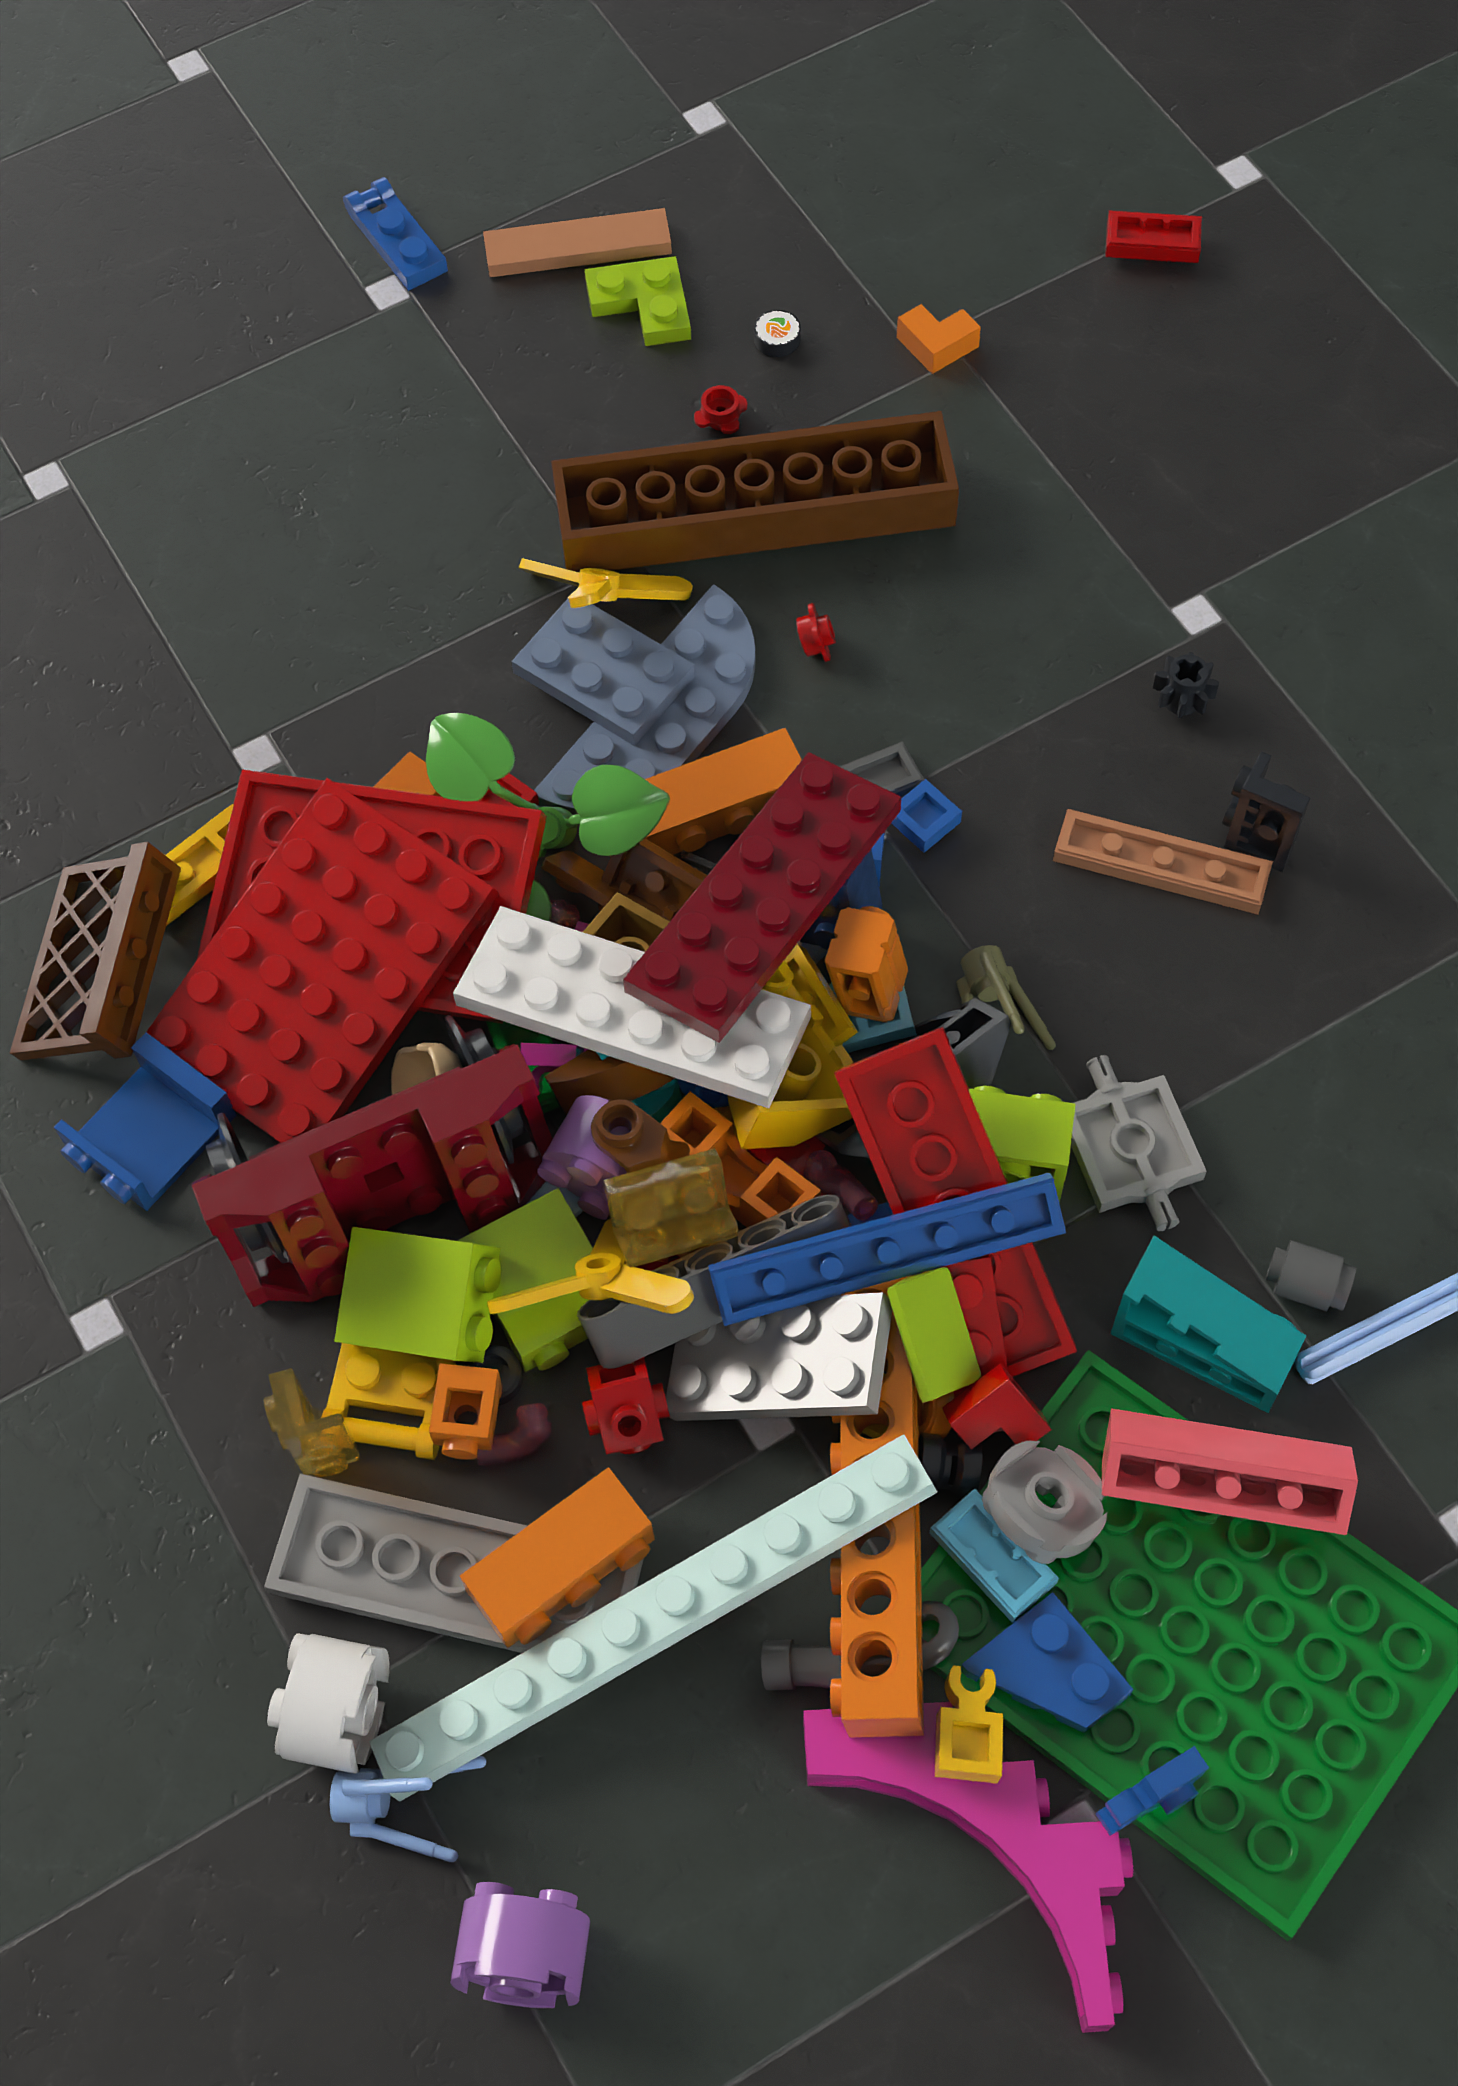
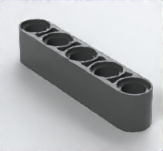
(628, 1331)

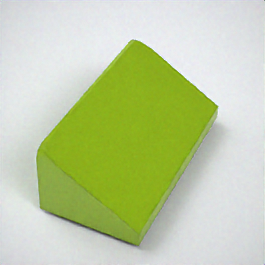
(934, 1333)

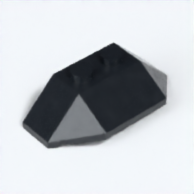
(977, 1040)

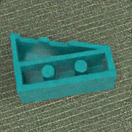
(1206, 1327)

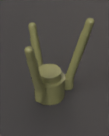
(992, 980)

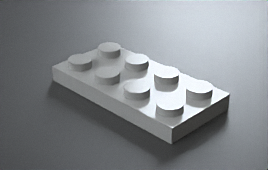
(785, 1363)

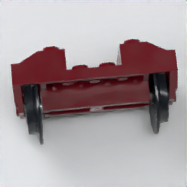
(377, 1171)

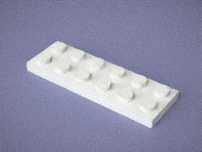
(575, 992)

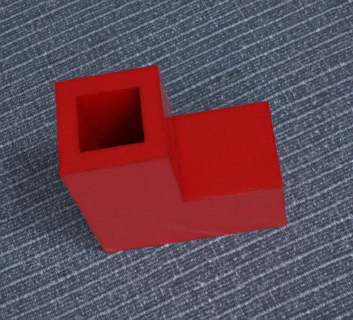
(995, 1403)

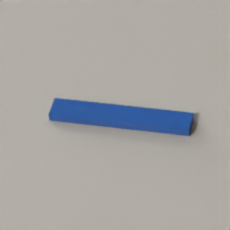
(887, 1249)

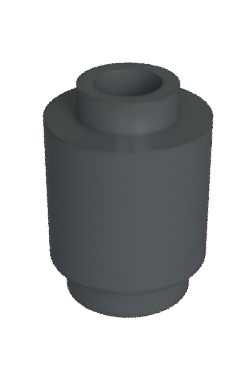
(1311, 1276)

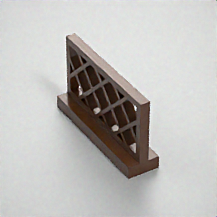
(121, 962)

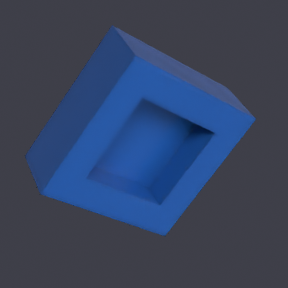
(926, 816)

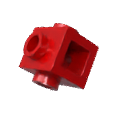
(625, 1407)

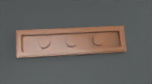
(577, 242)
(1162, 861)

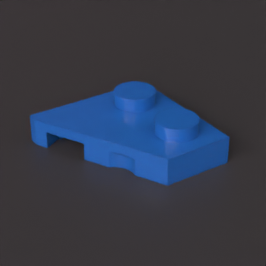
(1052, 1666)

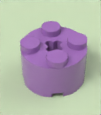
(575, 1160)
(521, 1946)

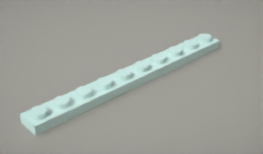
(654, 1615)

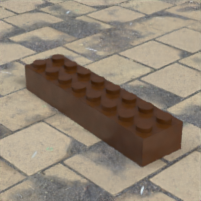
(756, 492)

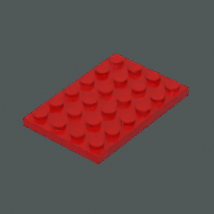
(483, 837)
(321, 964)

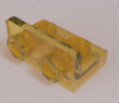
(670, 1208)

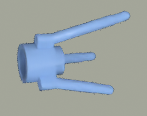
(366, 1796)

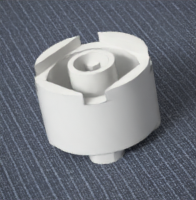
(329, 1702)

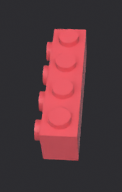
(1229, 1471)

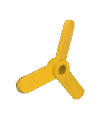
(607, 585)
(604, 1277)

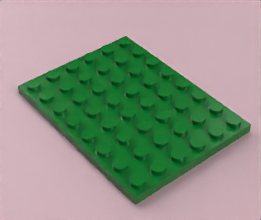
(1259, 1642)

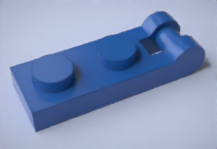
(395, 234)

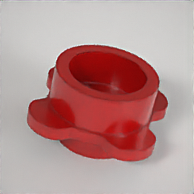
(720, 409)
(815, 633)

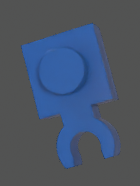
(1165, 1787)

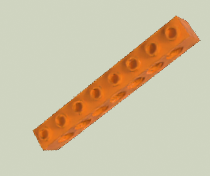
(892, 1701)

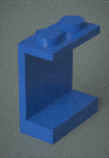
(148, 1126)

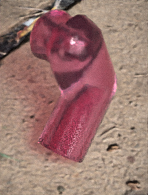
(522, 1440)

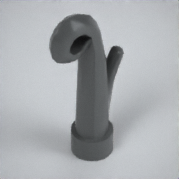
(791, 1664)

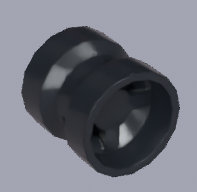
(951, 1464)

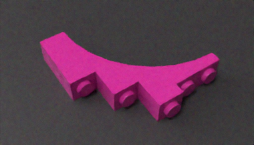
(1057, 1864)

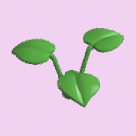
(611, 801)

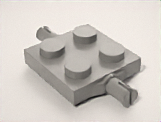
(1133, 1144)

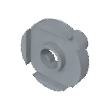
(1030, 1524)

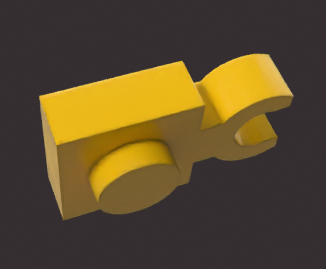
(967, 1736)

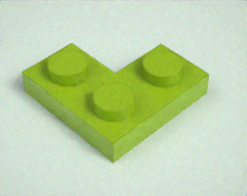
(644, 287)

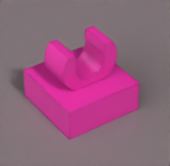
(547, 1058)

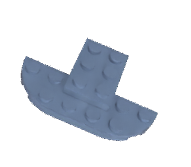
(647, 699)

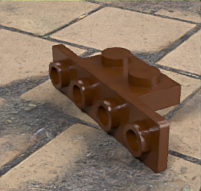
(641, 874)

